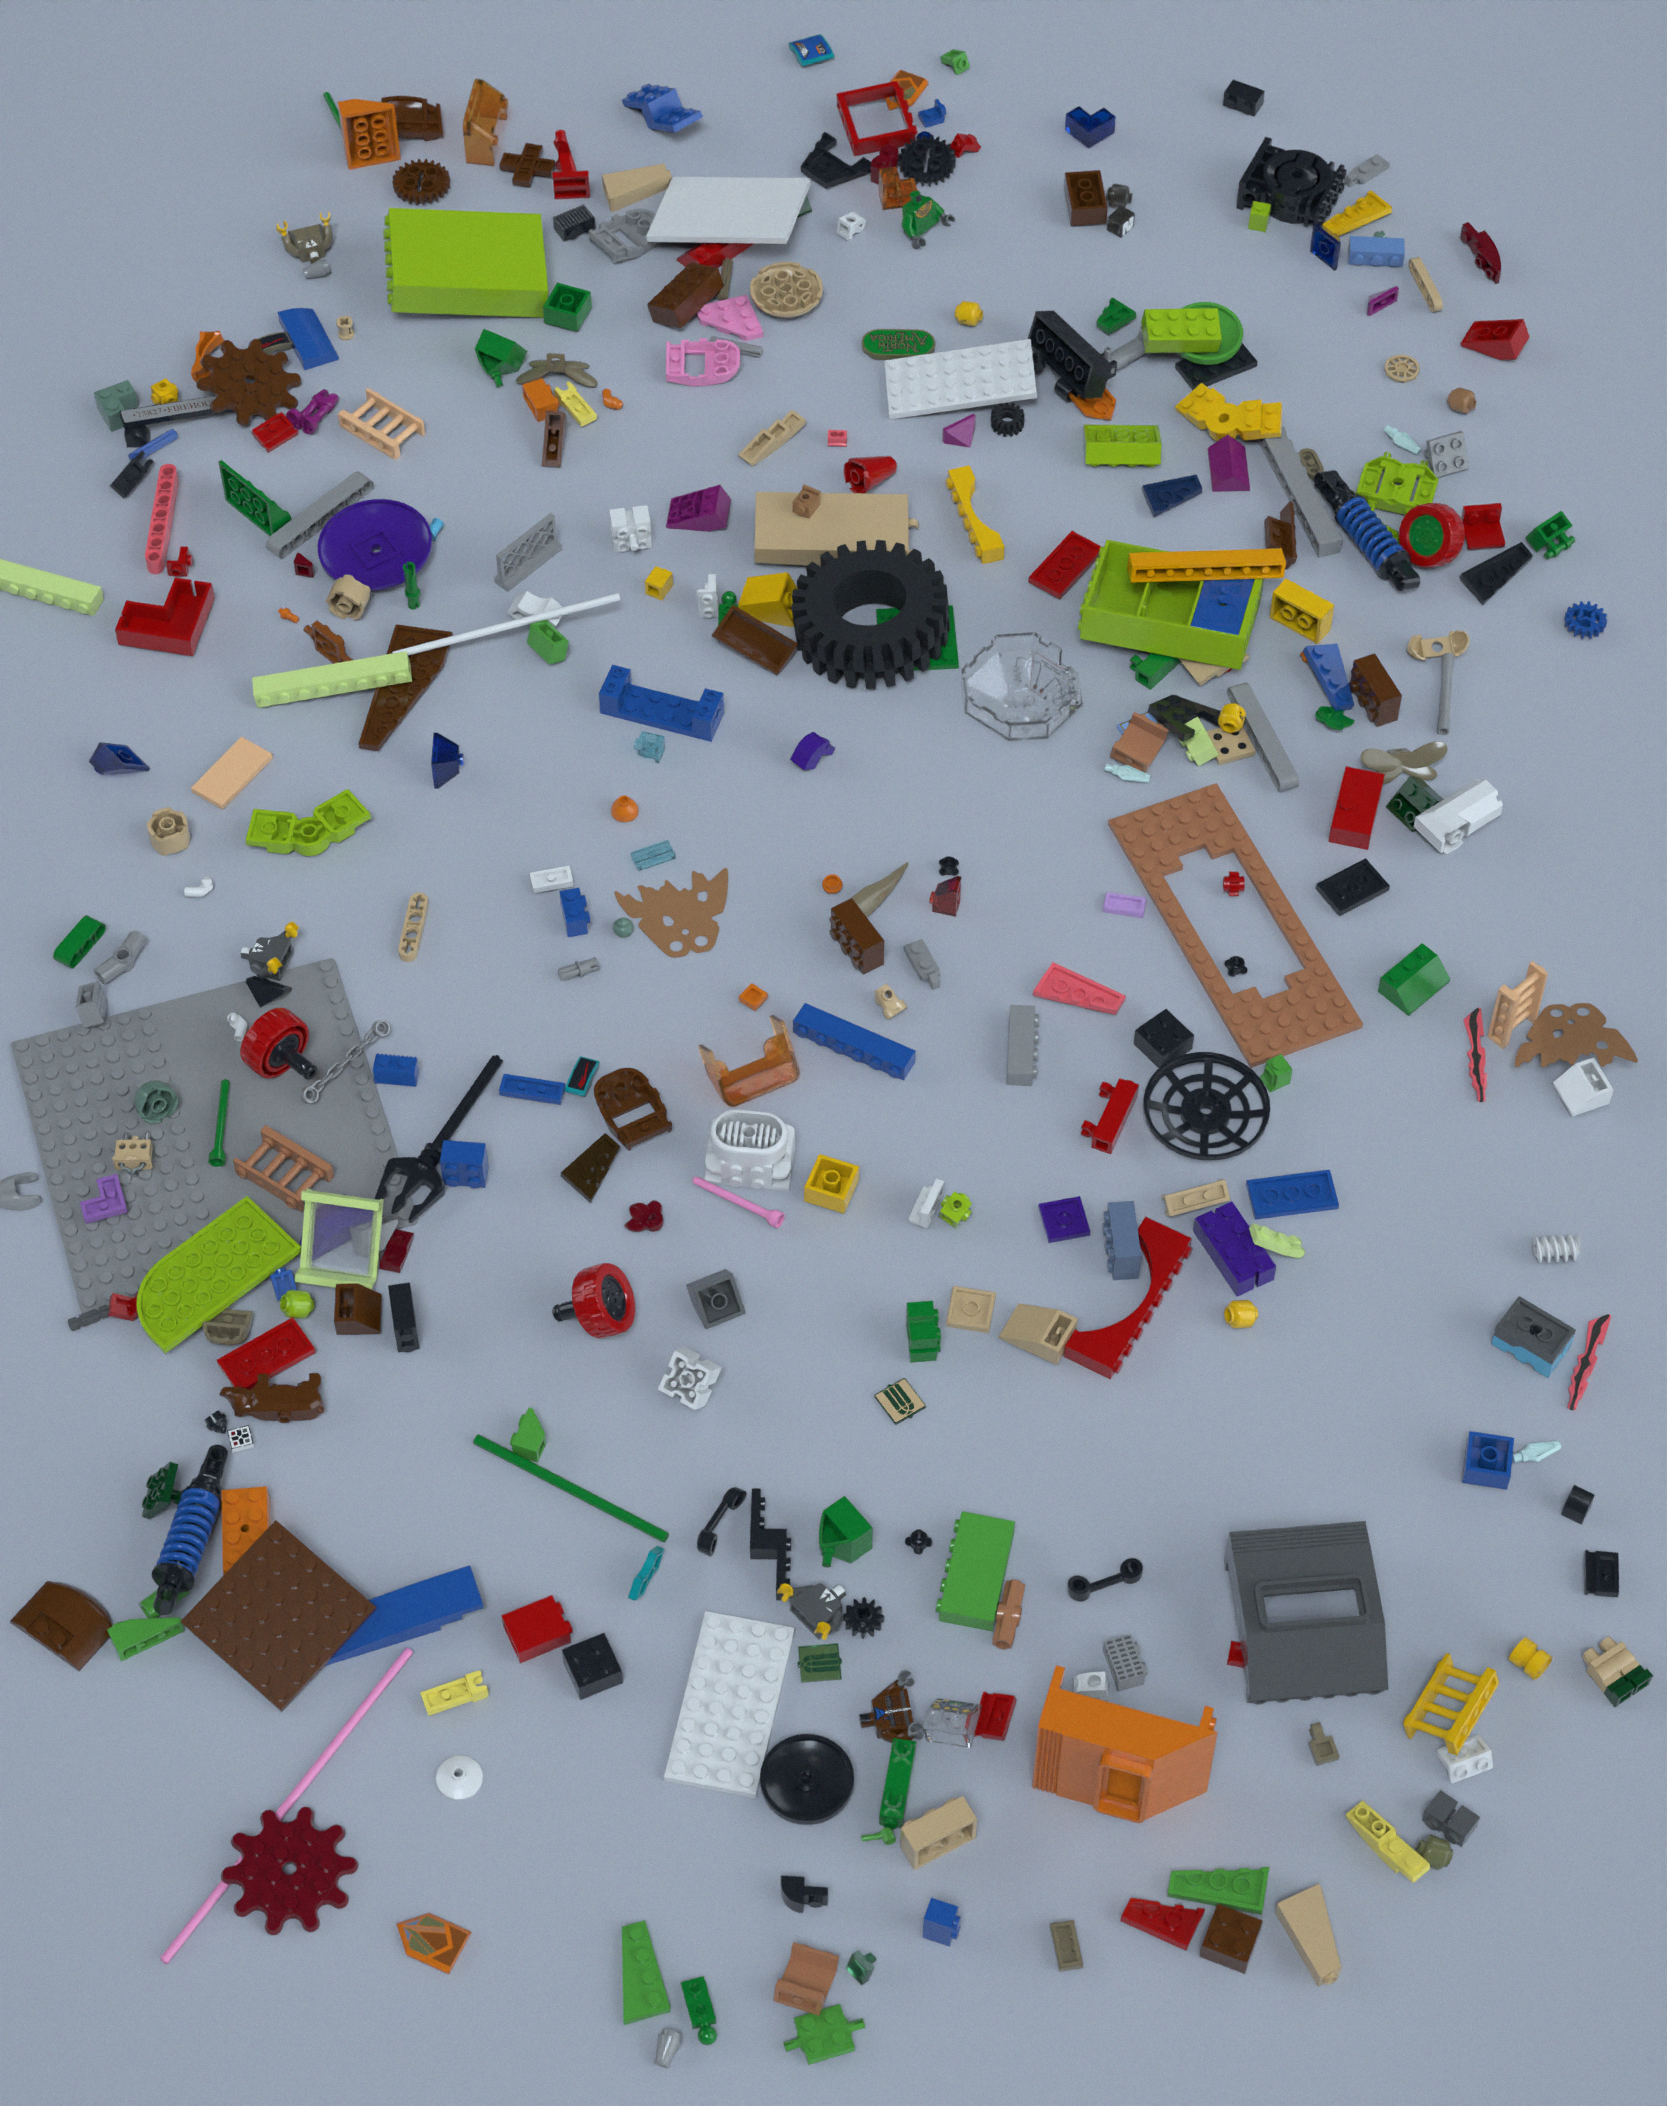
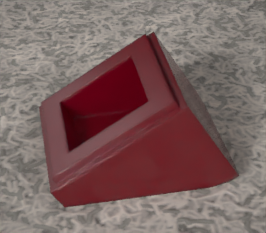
(303, 566)

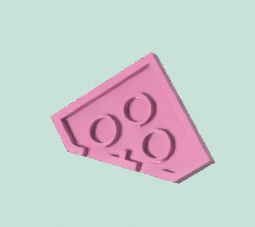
(733, 317)

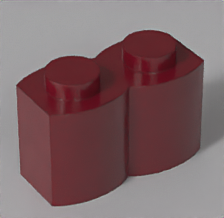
(887, 158)

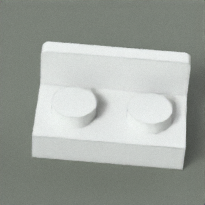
(708, 598)
(927, 1204)
(1471, 1760)

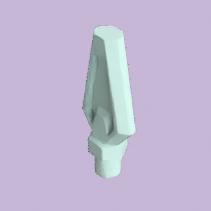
(1403, 440)
(1128, 773)
(1536, 1451)

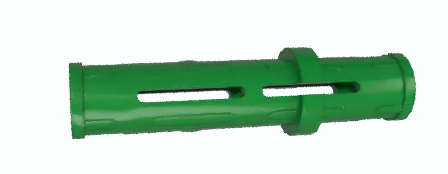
(411, 591)

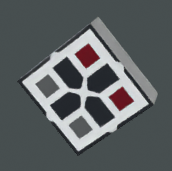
(240, 1438)

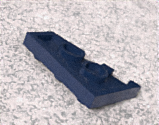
(1170, 493)

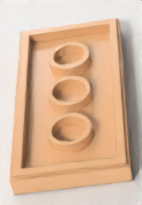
(232, 773)

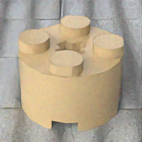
(348, 598)
(168, 831)

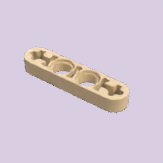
(1425, 284)
(416, 927)

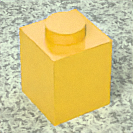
(658, 583)

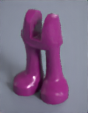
(322, 402)

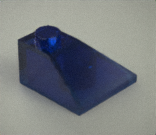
(1325, 246)
(116, 759)
(445, 760)

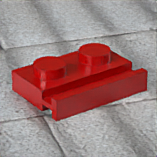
(274, 432)
(995, 1715)

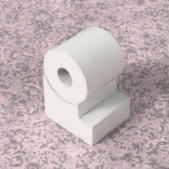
(850, 224)
(1092, 1685)

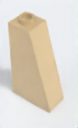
(634, 185)
(1311, 1933)

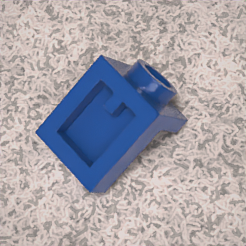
(932, 116)
(282, 1282)

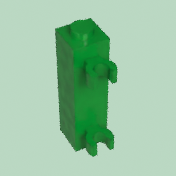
(1153, 668)
(897, 1783)

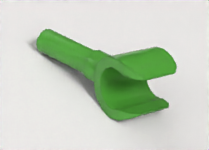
(885, 1834)

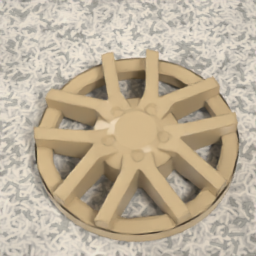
(1402, 368)

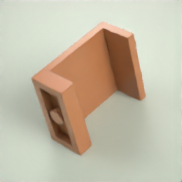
(1140, 742)
(806, 1979)

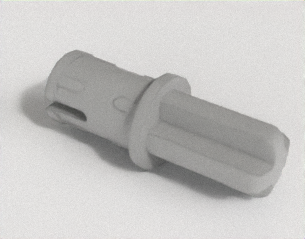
(578, 969)

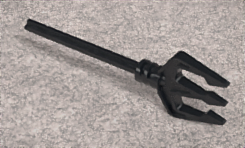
(423, 1168)

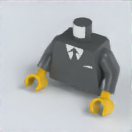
(272, 954)
(816, 1607)

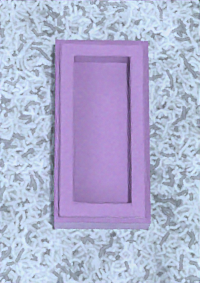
(1124, 905)

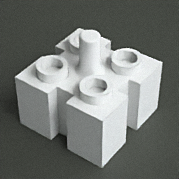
(630, 529)
(690, 1378)

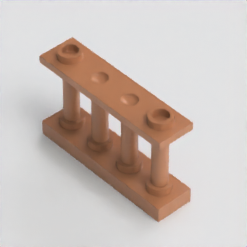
(287, 1150)

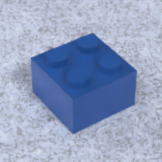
(464, 1164)
(1488, 1460)

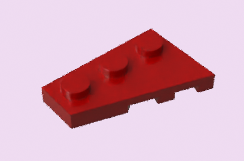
(1168, 1923)

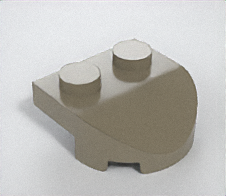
(228, 1327)

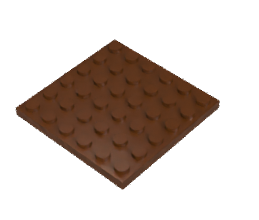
(278, 1615)

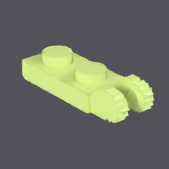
(1276, 1241)

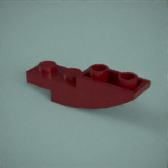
(1485, 249)

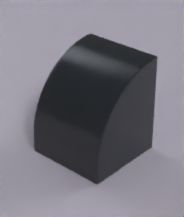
(137, 436)
(1578, 1504)

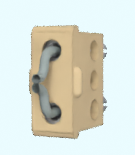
(133, 1153)

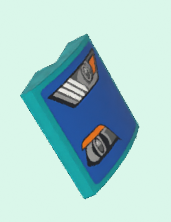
(811, 50)

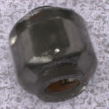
(1118, 195)

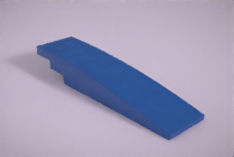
(414, 1612)

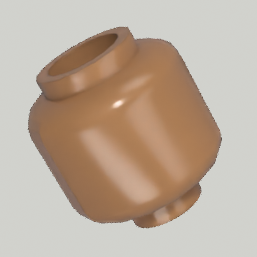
(1462, 400)

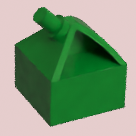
(498, 355)
(843, 1533)

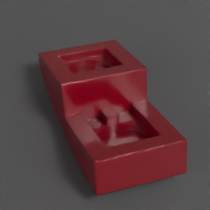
(396, 1251)

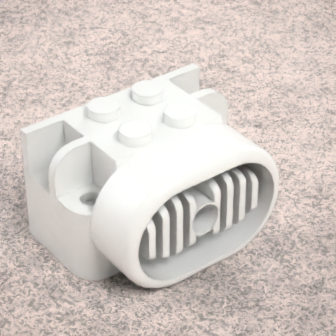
(750, 1150)

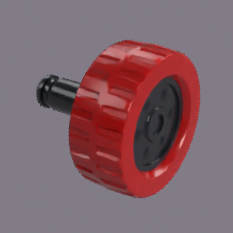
(277, 1044)
(600, 1301)

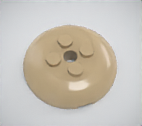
(786, 289)

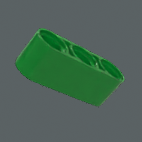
(79, 941)

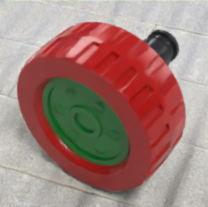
(1432, 534)

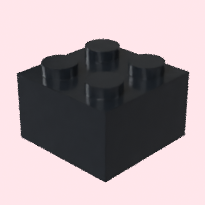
(1163, 1038)
(592, 1666)

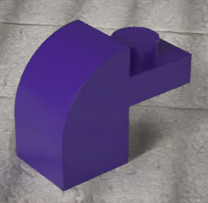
(810, 751)

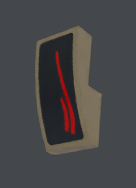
(275, 341)

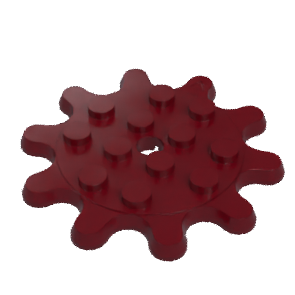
(293, 1895)

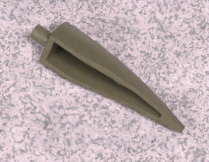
(874, 895)

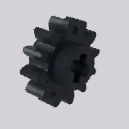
(863, 1617)

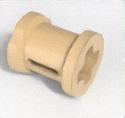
(345, 324)

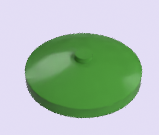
(1231, 336)

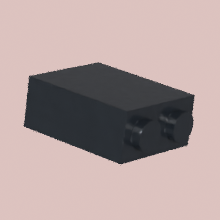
(403, 1317)

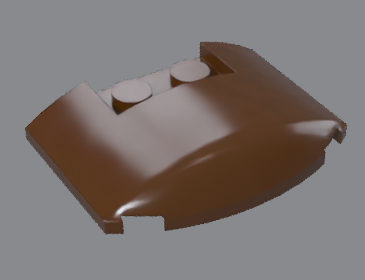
(416, 117)
(65, 1622)

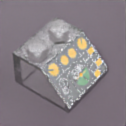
(951, 1722)

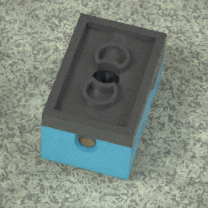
(1533, 1336)

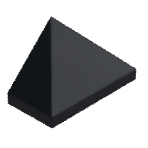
(266, 990)

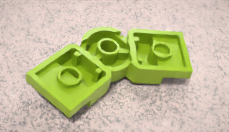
(308, 836)

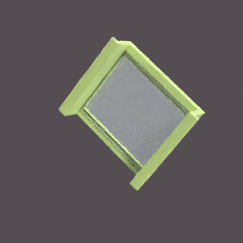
(339, 1239)

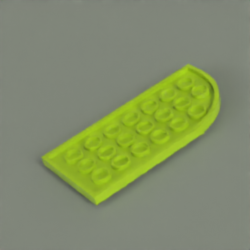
(211, 1272)

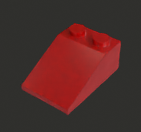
(1497, 338)

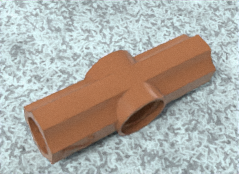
(1008, 1614)

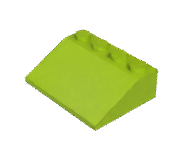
(1122, 445)

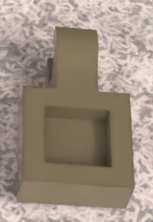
(1322, 1747)

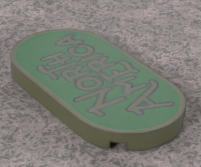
(897, 343)

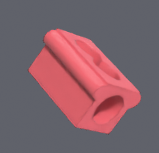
(837, 438)

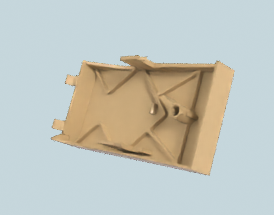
(838, 520)

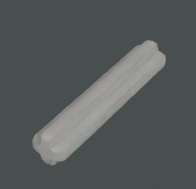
(747, 349)

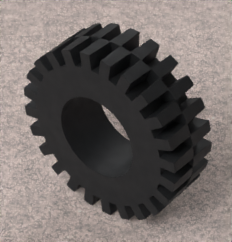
(871, 649)

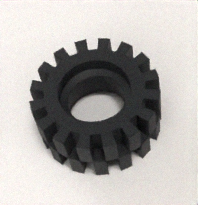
(1007, 427)

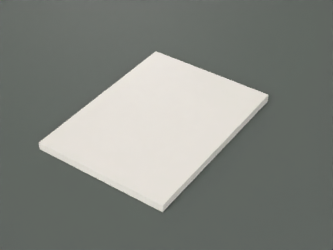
(729, 210)

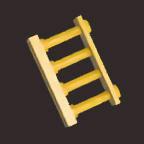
(1465, 1719)

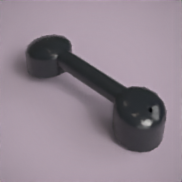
(707, 1539)
(1080, 1588)

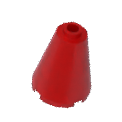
(868, 472)

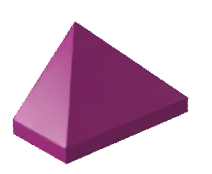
(1381, 300)
(960, 432)

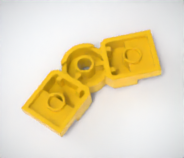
(1249, 419)

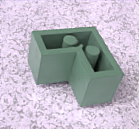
(114, 399)

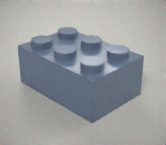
(1122, 1240)

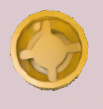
(1533, 1660)

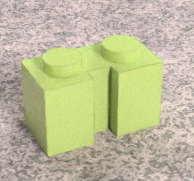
(1200, 746)

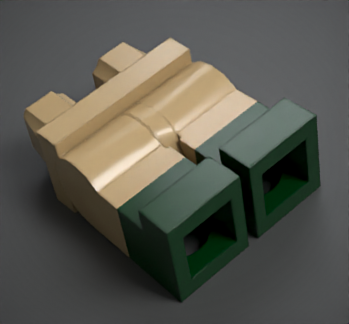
(1616, 1671)

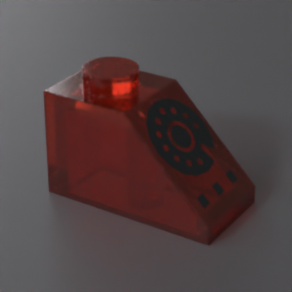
(947, 897)

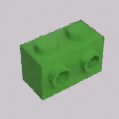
(547, 642)

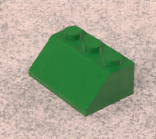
(1414, 979)

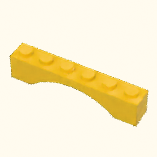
(986, 542)

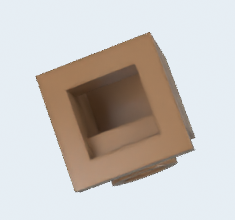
(806, 501)

